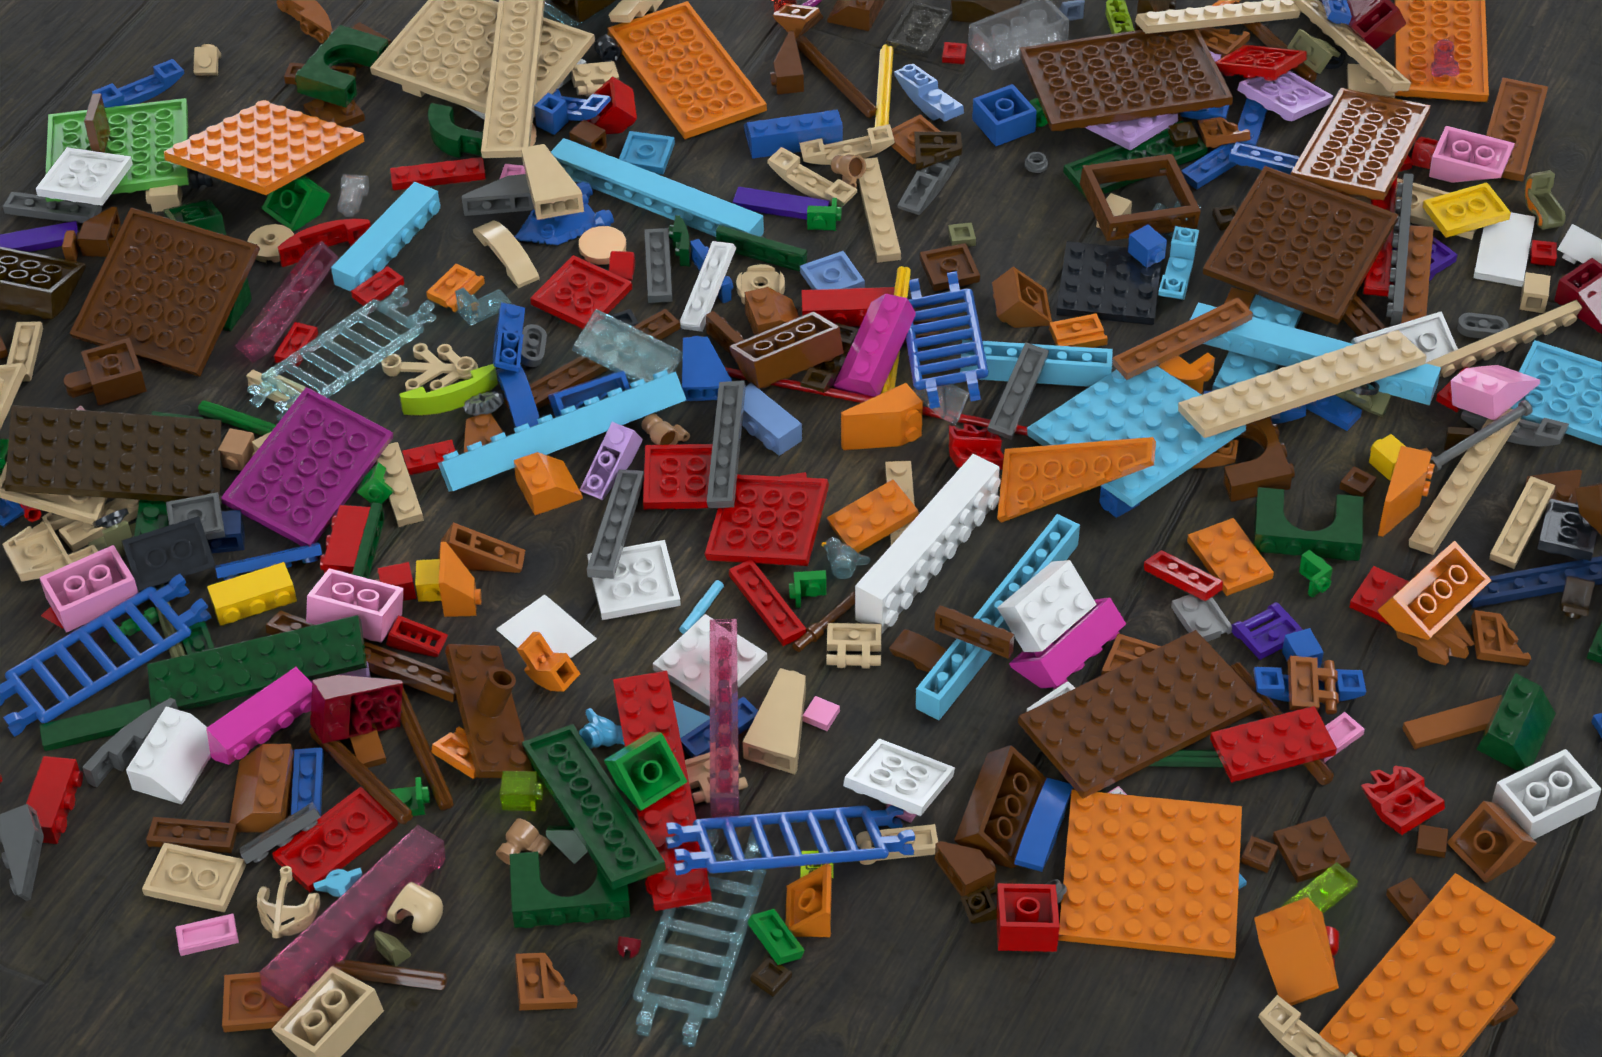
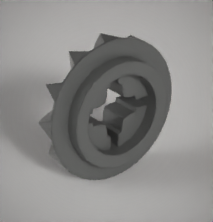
(483, 403)

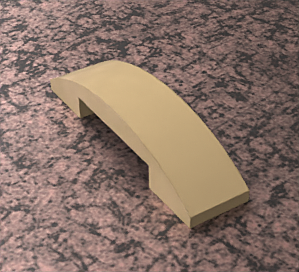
(877, 140)
(808, 182)
(509, 251)
(1293, 1034)

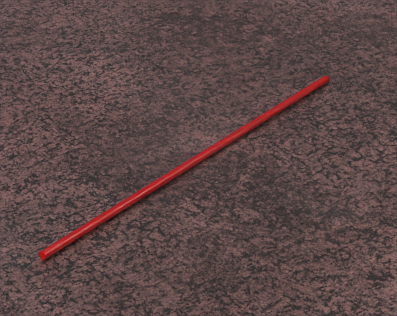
(856, 397)

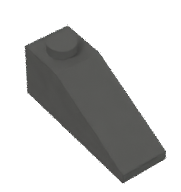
(500, 196)

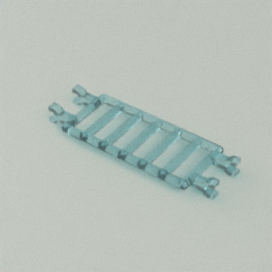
(386, 307)
(735, 939)

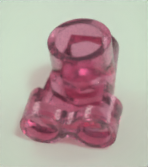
(1444, 59)

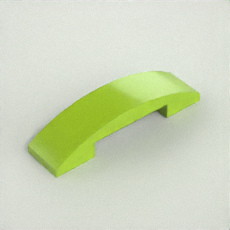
(449, 397)

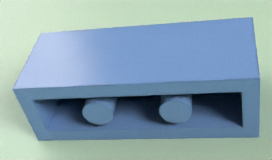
(769, 421)

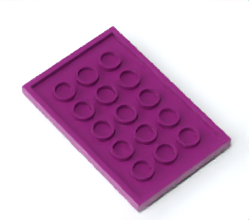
(307, 468)

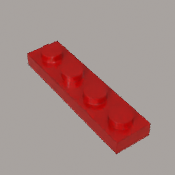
(438, 173)
(767, 602)

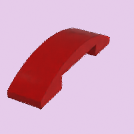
(329, 233)

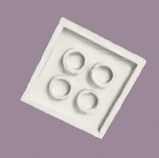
(84, 176)
(640, 584)
(689, 660)
(899, 777)

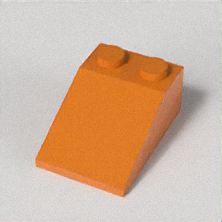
(883, 420)
(1406, 487)
(1297, 951)

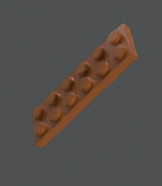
(1516, 121)

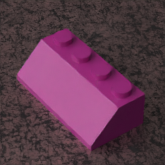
(876, 345)
(1072, 648)
(260, 717)

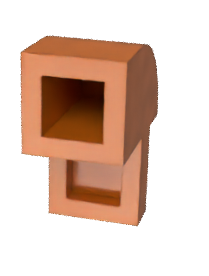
(1191, 374)
(544, 667)

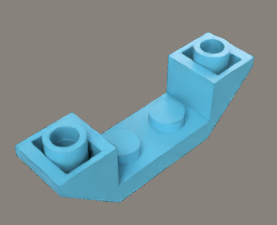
(1180, 263)

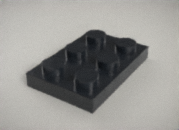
(1567, 531)
(167, 552)

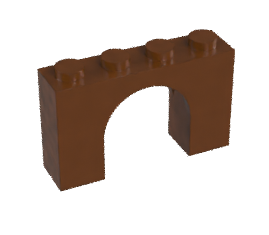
(1266, 471)

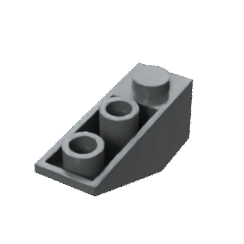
(22, 845)

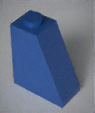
(701, 370)

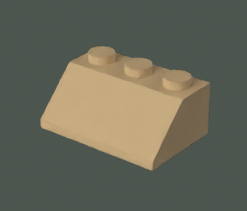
(329, 1016)

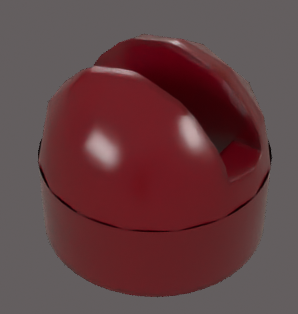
(630, 944)

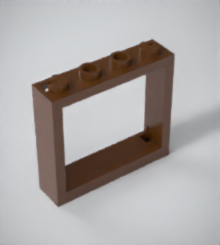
(1160, 220)

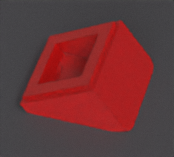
(622, 264)

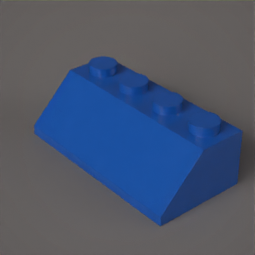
(770, 135)

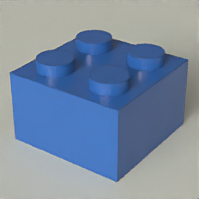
(1004, 115)

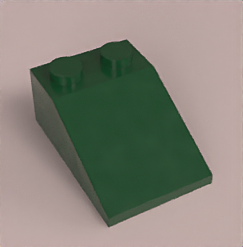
(198, 214)

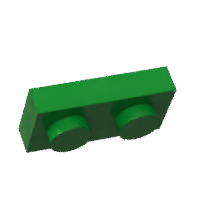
(776, 936)

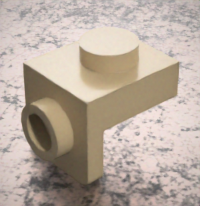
(206, 60)

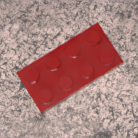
(1273, 744)
(336, 838)

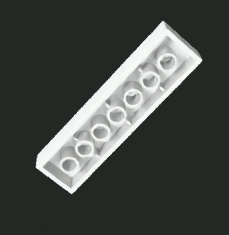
(927, 543)

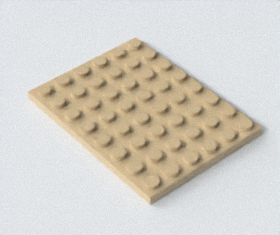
(451, 49)

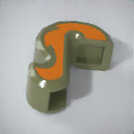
(1541, 200)

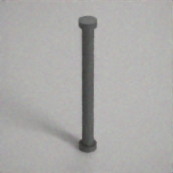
(1523, 408)

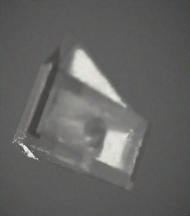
(951, 401)

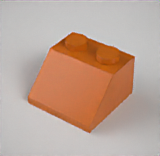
(545, 482)

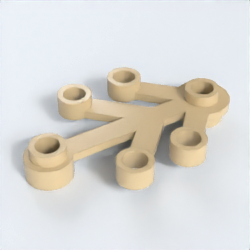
(434, 367)

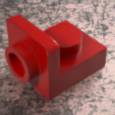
(1423, 152)

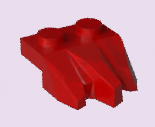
(973, 441)
(1402, 798)

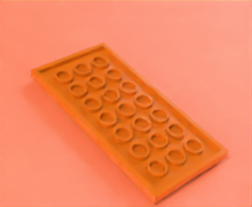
(1436, 20)
(687, 70)
(1441, 978)

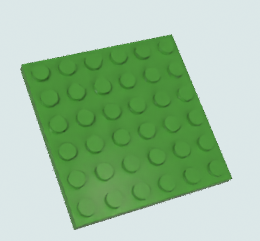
(135, 131)

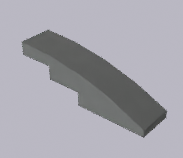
(927, 185)
(123, 745)

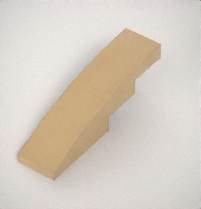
(628, 9)

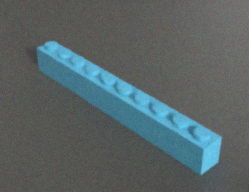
(654, 191)
(1291, 346)
(562, 431)
(963, 659)

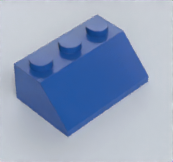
(579, 393)

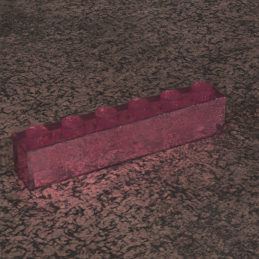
(287, 302)

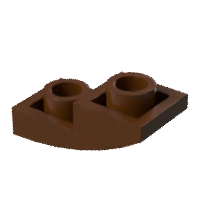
(917, 649)

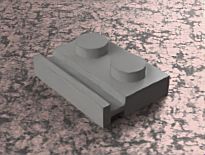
(1201, 616)

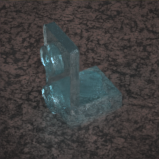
(476, 310)

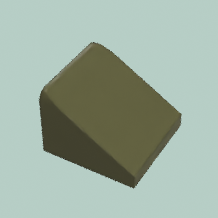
(391, 948)

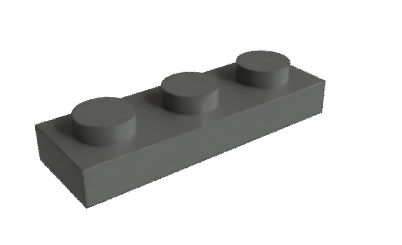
(280, 833)

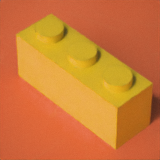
(252, 593)

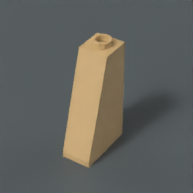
(549, 184)
(778, 724)

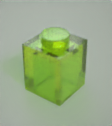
(520, 790)

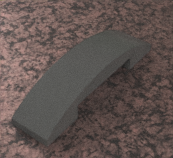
(1526, 432)

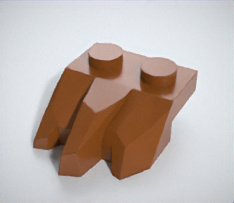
(1447, 641)

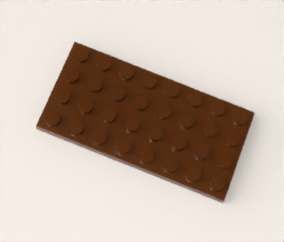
(1139, 713)

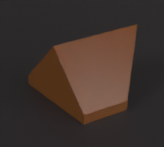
(797, 18)

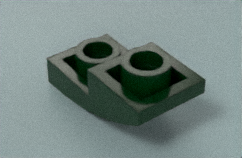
(680, 237)

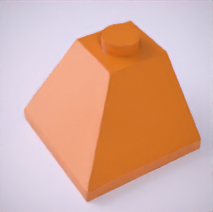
(456, 585)

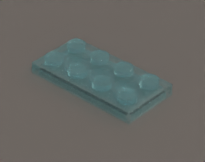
(625, 348)

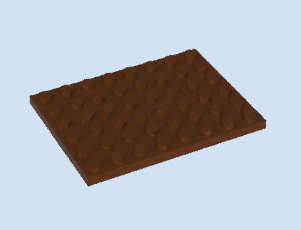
(1123, 77)

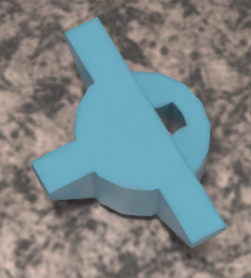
(338, 881)

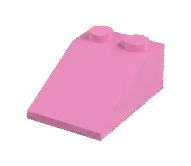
(1469, 156)
(1490, 389)

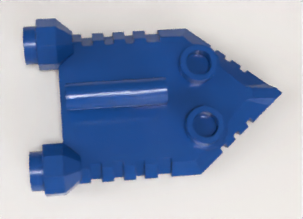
(565, 227)

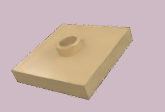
(1362, 80)

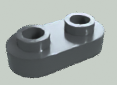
(1480, 325)
(533, 345)

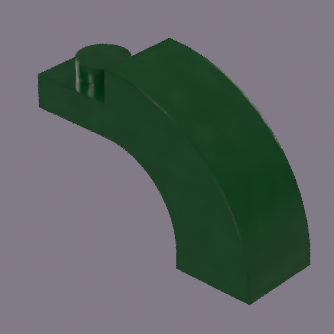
(448, 136)

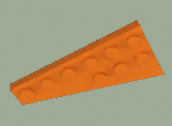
(1054, 472)

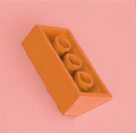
(1435, 593)

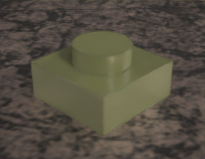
(962, 234)

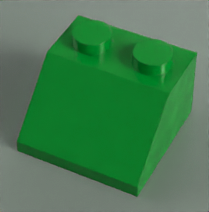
(296, 202)
(646, 770)

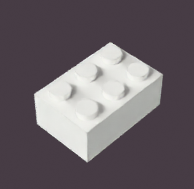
(1046, 606)
(1547, 794)

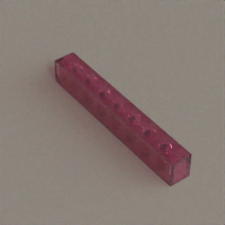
(724, 719)
(351, 916)

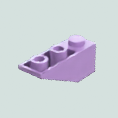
(614, 454)

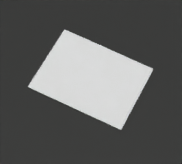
(555, 625)

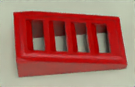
(410, 627)

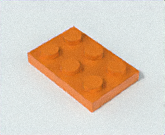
(873, 516)
(1230, 556)

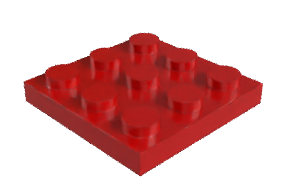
(1260, 62)
(579, 290)
(676, 476)

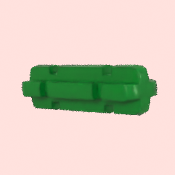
(129, 627)

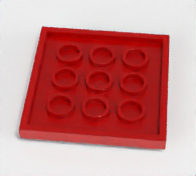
(770, 521)

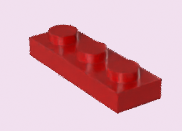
(1183, 575)

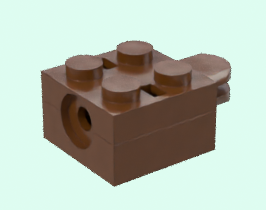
(109, 372)

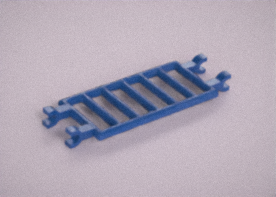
(973, 332)
(34, 711)
(707, 859)

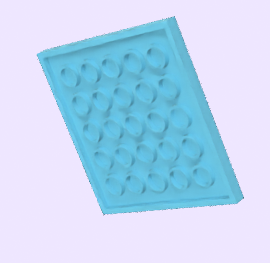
(1133, 410)

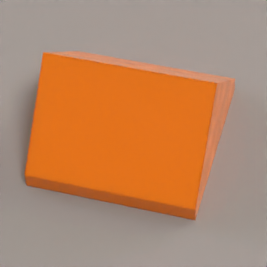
(810, 904)

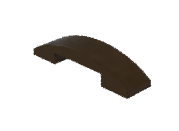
(825, 374)

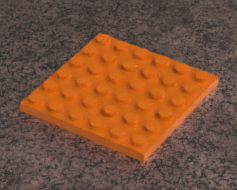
(264, 147)
(1152, 874)

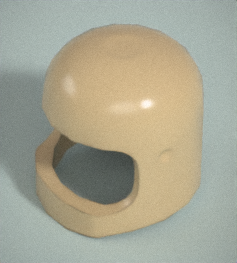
(417, 902)

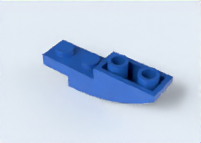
(508, 337)

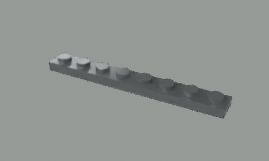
(1399, 256)

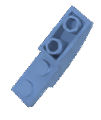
(926, 95)

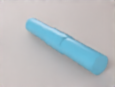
(702, 606)

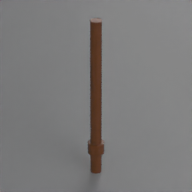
(816, 630)

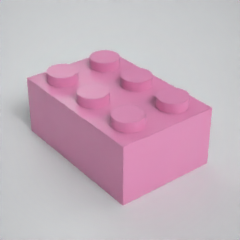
(88, 587)
(348, 595)

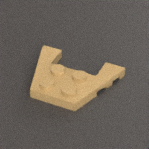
(39, 550)

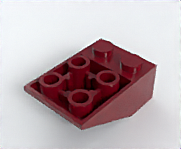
(1375, 20)
(1586, 287)
(350, 704)

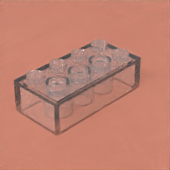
(1028, 24)

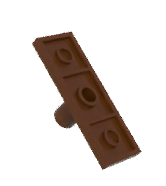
(487, 709)

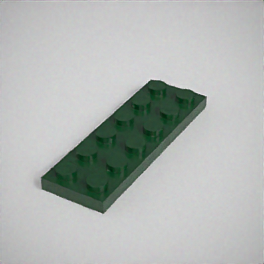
(1155, 146)

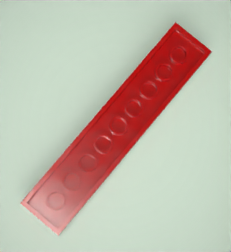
(646, 707)

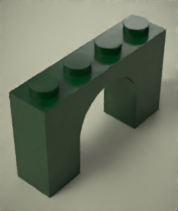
(342, 46)
(1277, 535)
(537, 906)

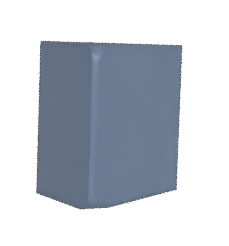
(1073, 9)

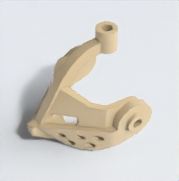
(303, 914)

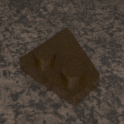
(936, 147)

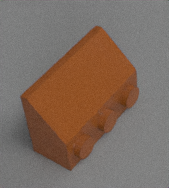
(263, 788)

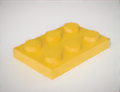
(1466, 209)

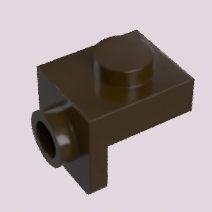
(1576, 597)

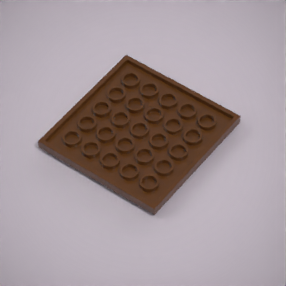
(1300, 245)
(165, 290)

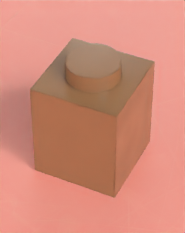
(236, 449)

